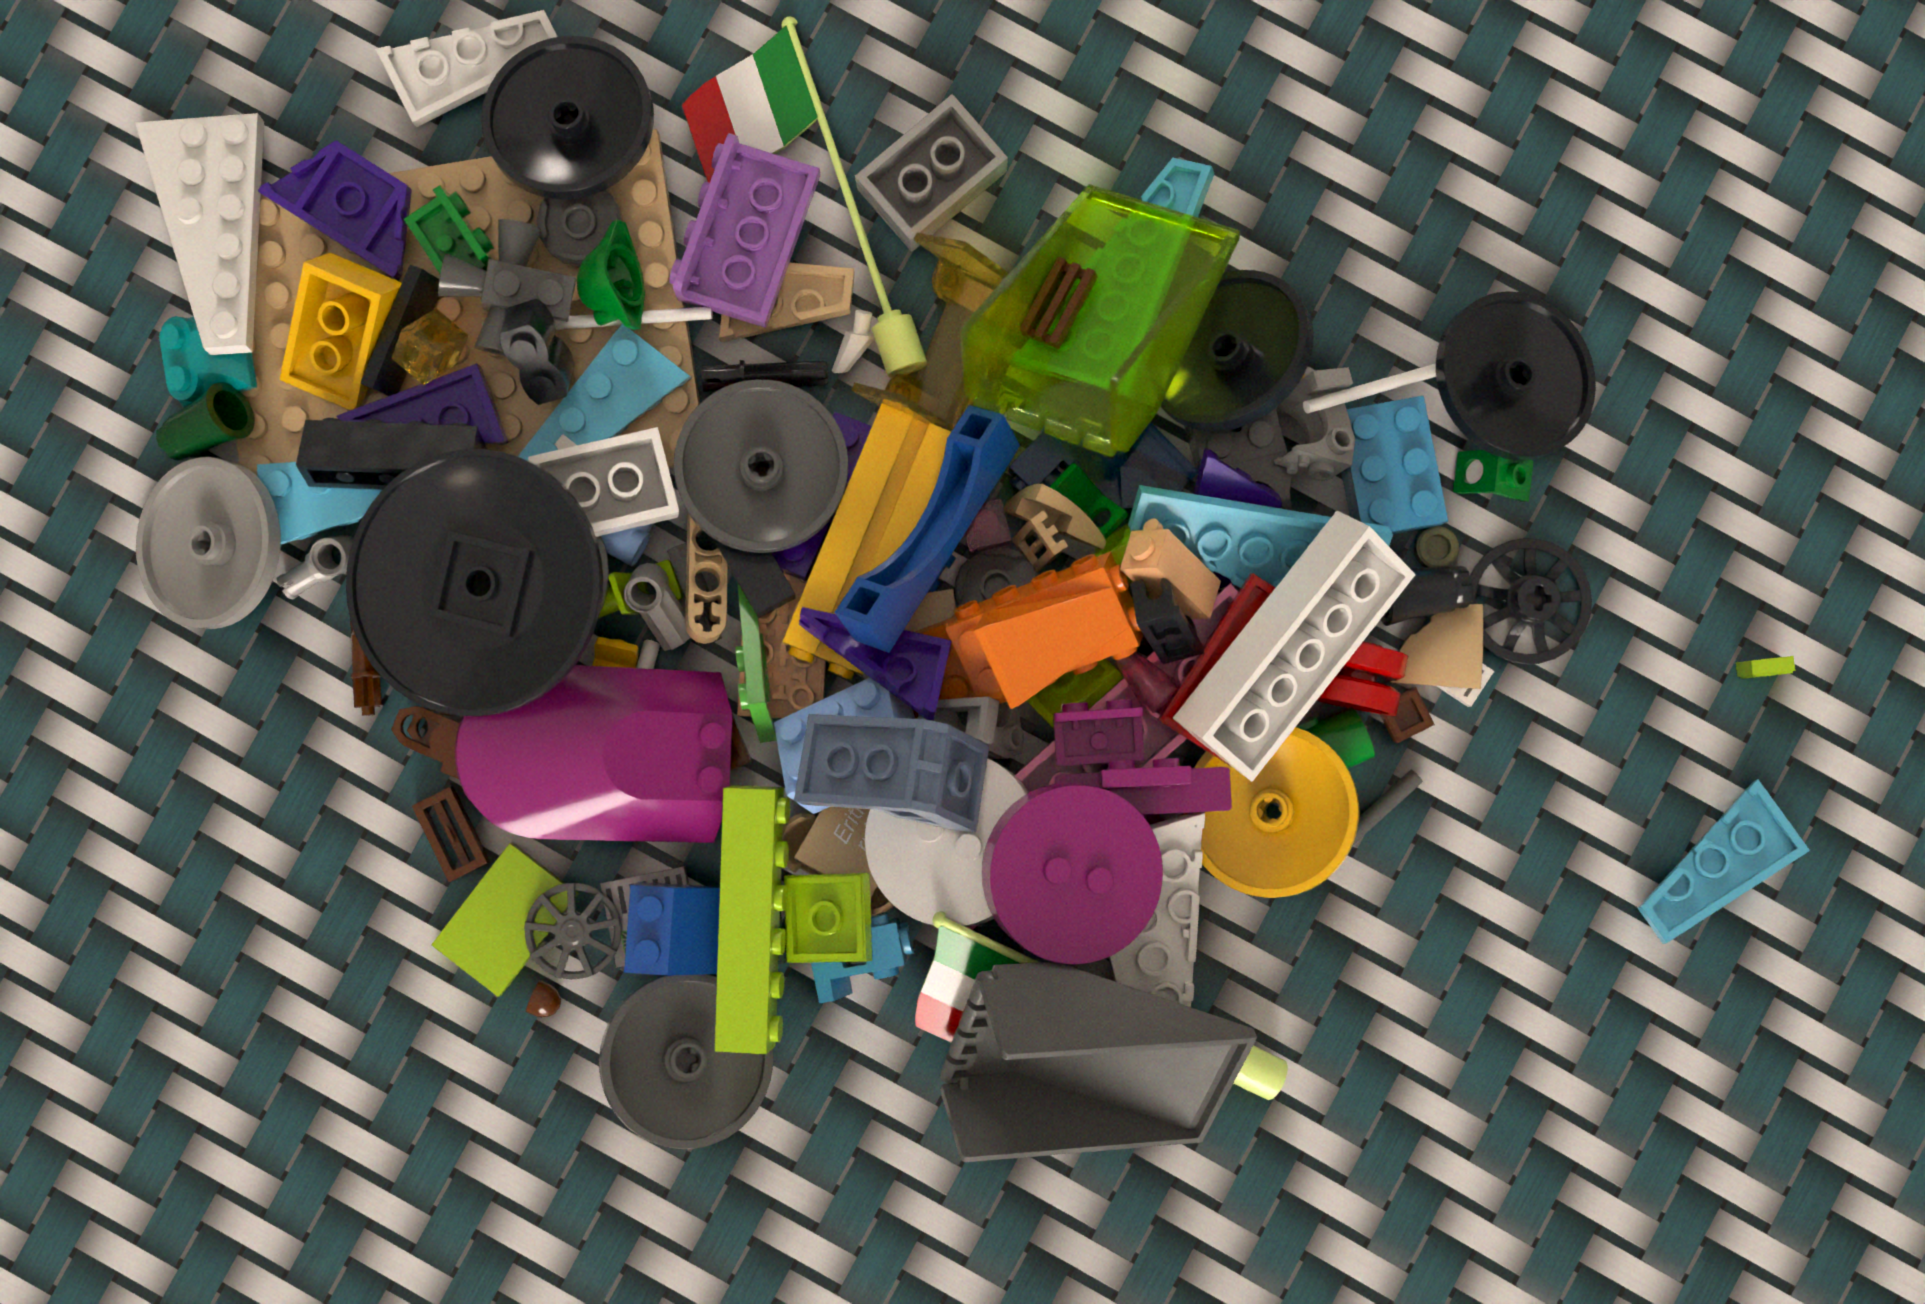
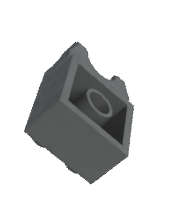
(1251, 450)

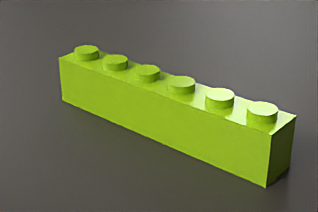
(751, 919)

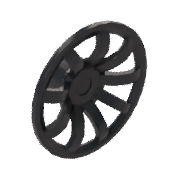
(1532, 600)

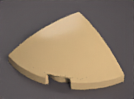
(1061, 512)
(1447, 650)

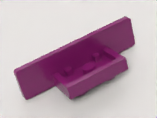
(1164, 787)

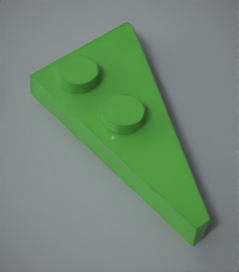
(752, 660)

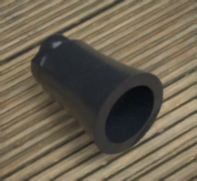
(1431, 592)

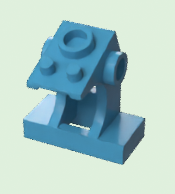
(889, 951)

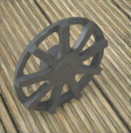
(572, 931)

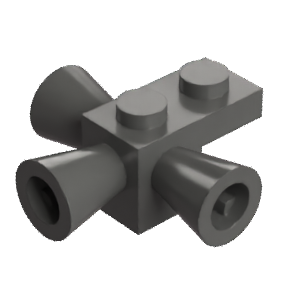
(507, 282)

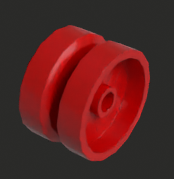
(1356, 680)

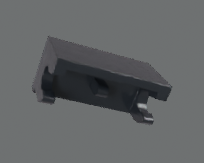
(1164, 624)

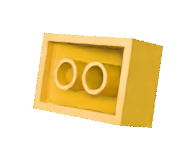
(336, 328)

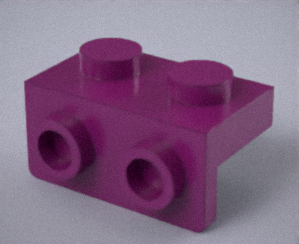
(1098, 734)

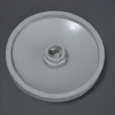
(208, 543)

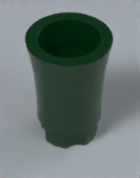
(209, 421)

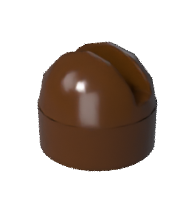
(544, 1000)

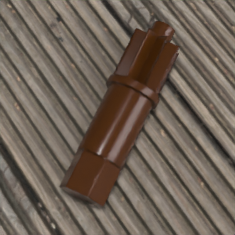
(365, 680)

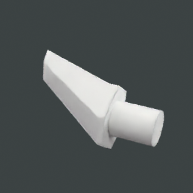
(854, 342)

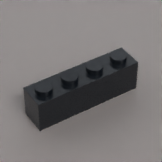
(373, 451)

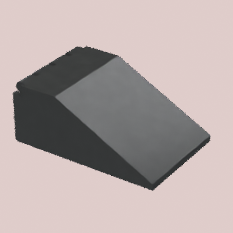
(1082, 1066)

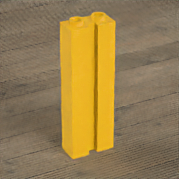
(872, 520)

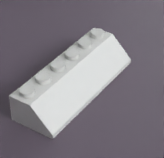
(1295, 644)

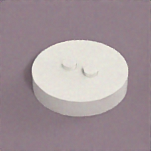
(937, 867)

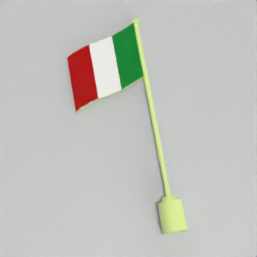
(768, 105)
(965, 953)

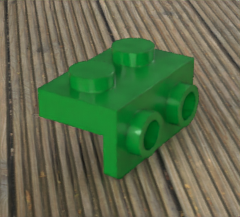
(444, 229)

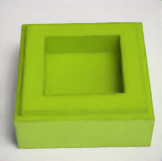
(1765, 667)

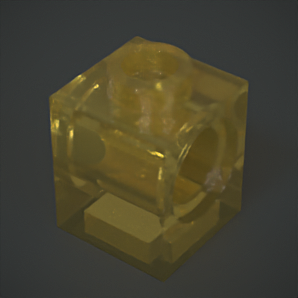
(429, 346)

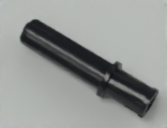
(793, 373)

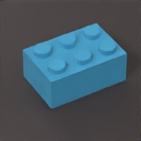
(1394, 467)

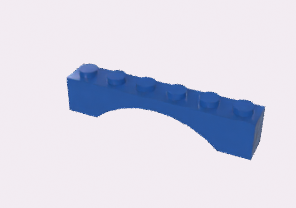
(889, 595)

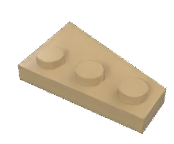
(806, 296)

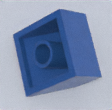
(672, 929)

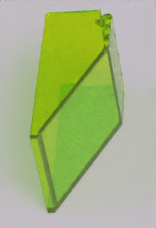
(1126, 340)

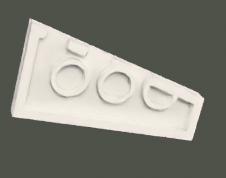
(458, 67)

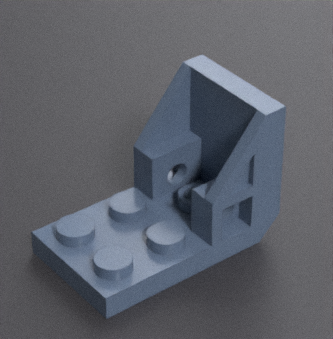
(894, 766)

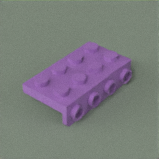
(744, 232)

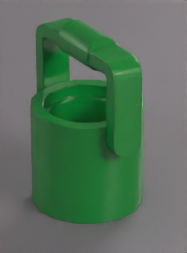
(1344, 734)

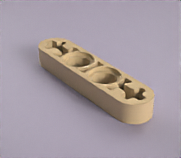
(698, 561)

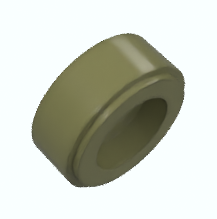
(1436, 547)

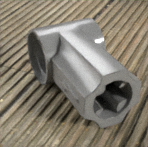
(659, 610)

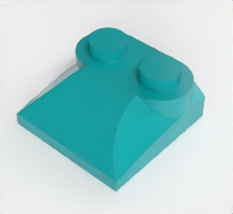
(192, 369)

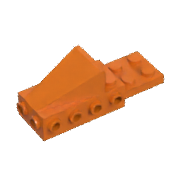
(1038, 632)

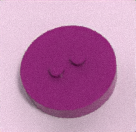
(1072, 873)

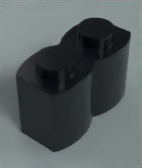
(537, 352)

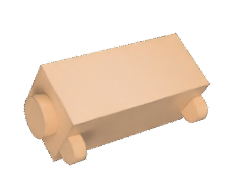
(1160, 554)

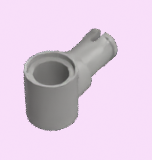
(317, 565)

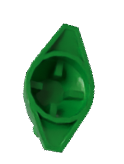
(613, 280)

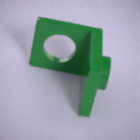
(1499, 475)
(1082, 492)

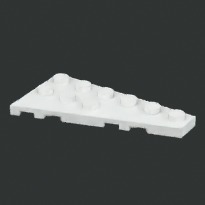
(210, 202)
(1165, 950)

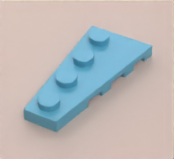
(610, 394)
(1730, 859)

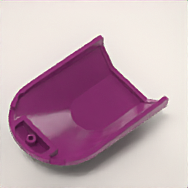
(605, 758)

